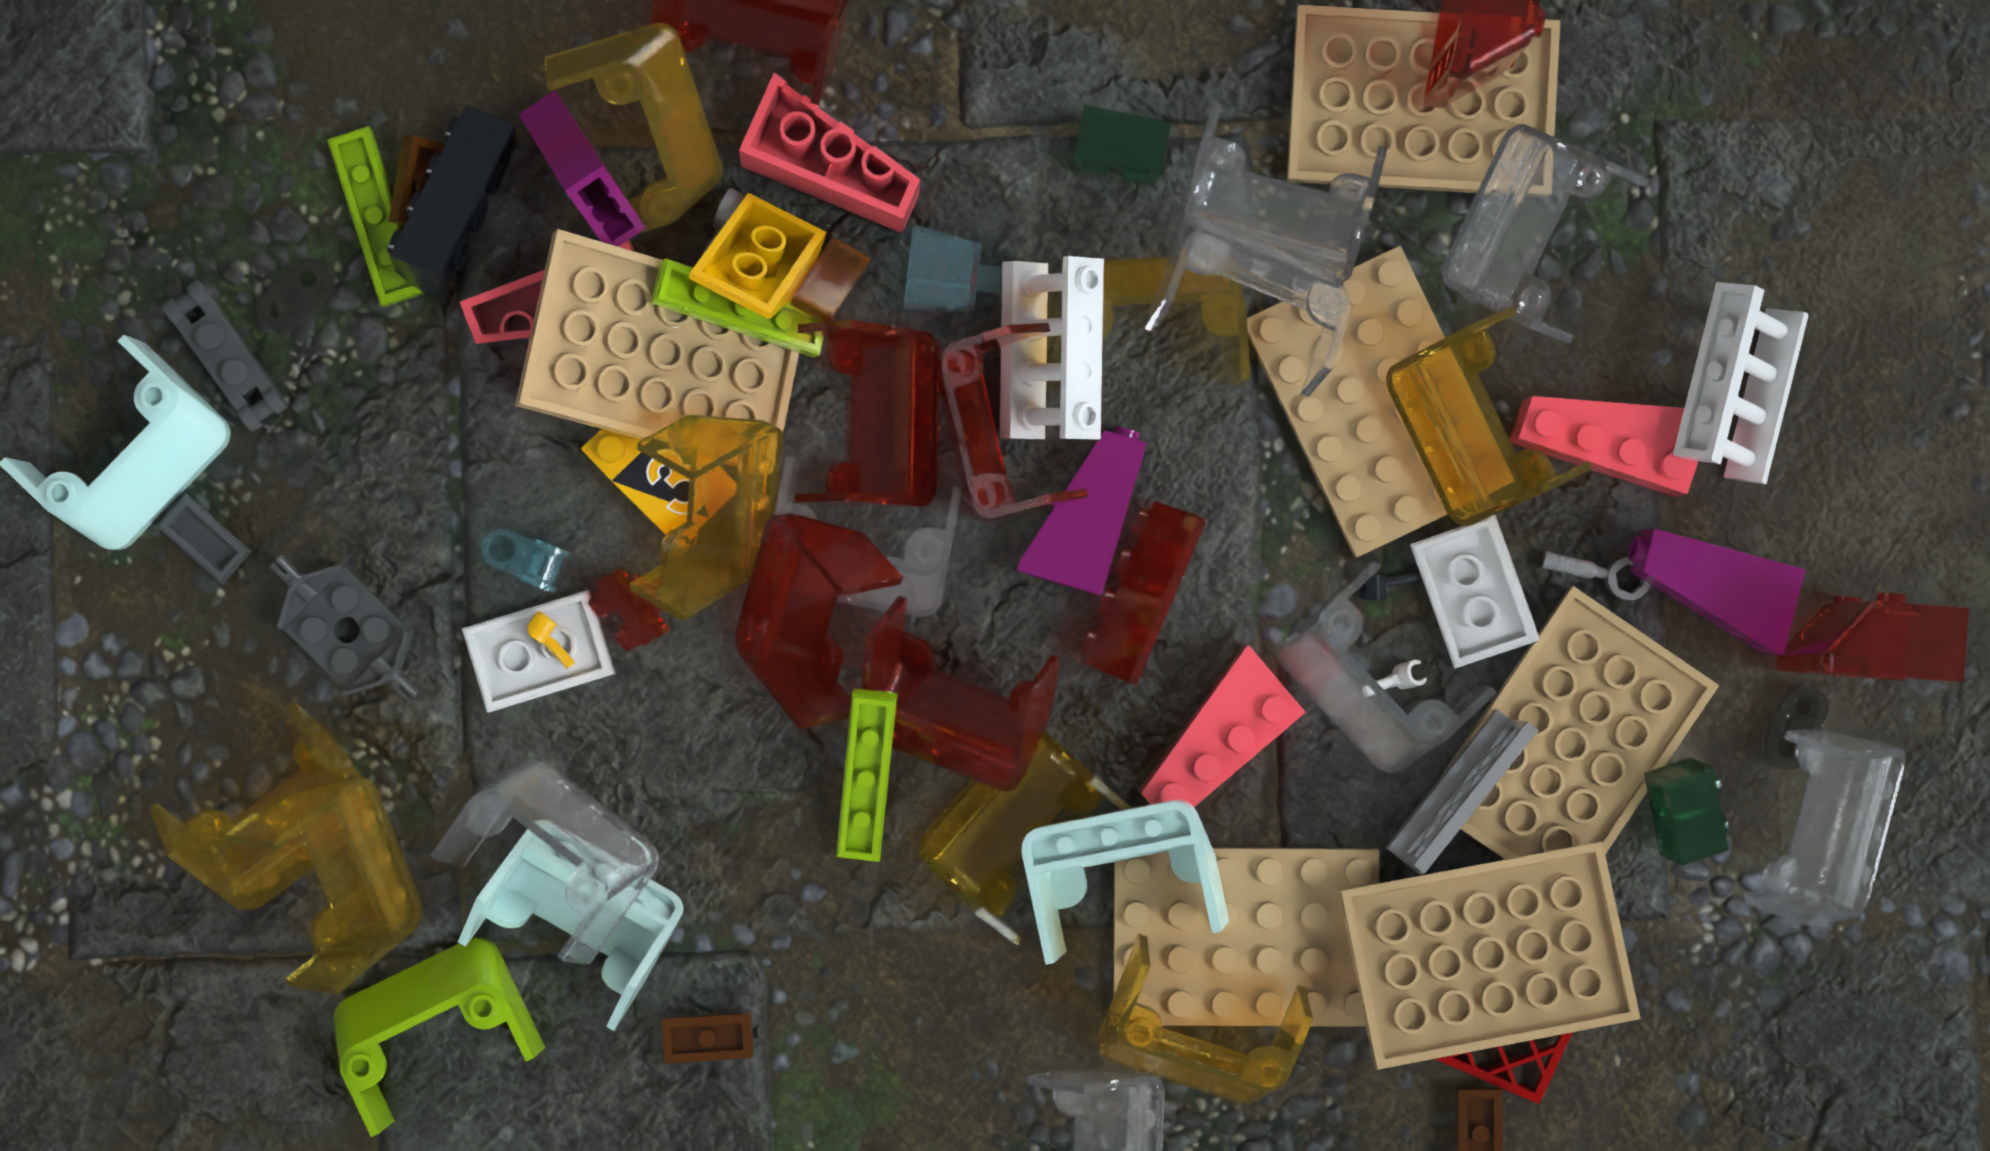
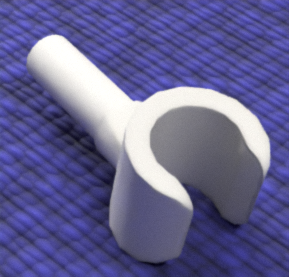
(1402, 677)

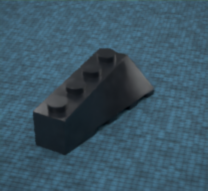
(452, 202)

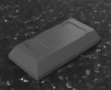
(204, 539)

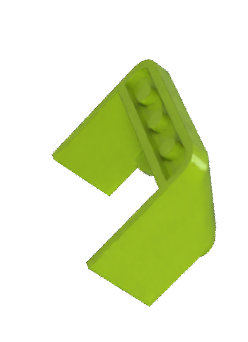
(460, 976)

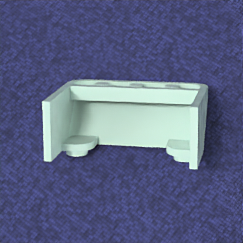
(148, 473)
(1060, 851)
(535, 883)

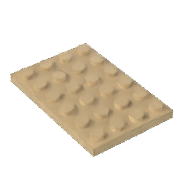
(1364, 85)
(633, 366)
(1350, 419)
(1604, 716)
(1279, 935)
(1488, 955)

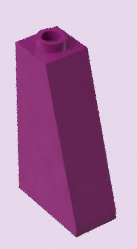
(581, 171)
(1082, 535)
(1727, 587)

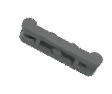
(225, 355)

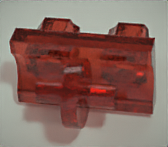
(641, 616)

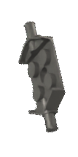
(312, 617)

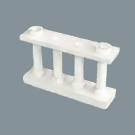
(1024, 362)
(1718, 378)

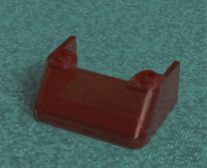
(795, 29)
(1478, 44)
(890, 415)
(973, 431)
(790, 607)
(1881, 640)
(952, 719)

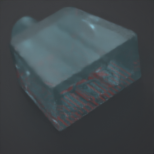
(946, 273)

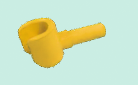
(540, 629)

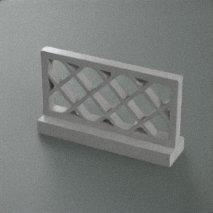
(1460, 790)

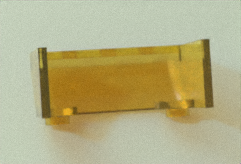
(652, 68)
(1220, 297)
(1460, 430)
(730, 498)
(985, 828)
(358, 867)
(251, 874)
(1136, 1039)

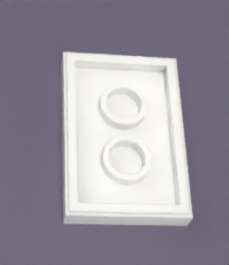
(1475, 592)
(518, 668)

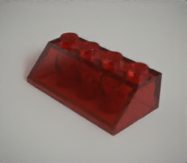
(1144, 591)

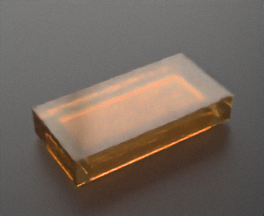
(830, 281)

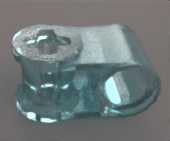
(528, 559)

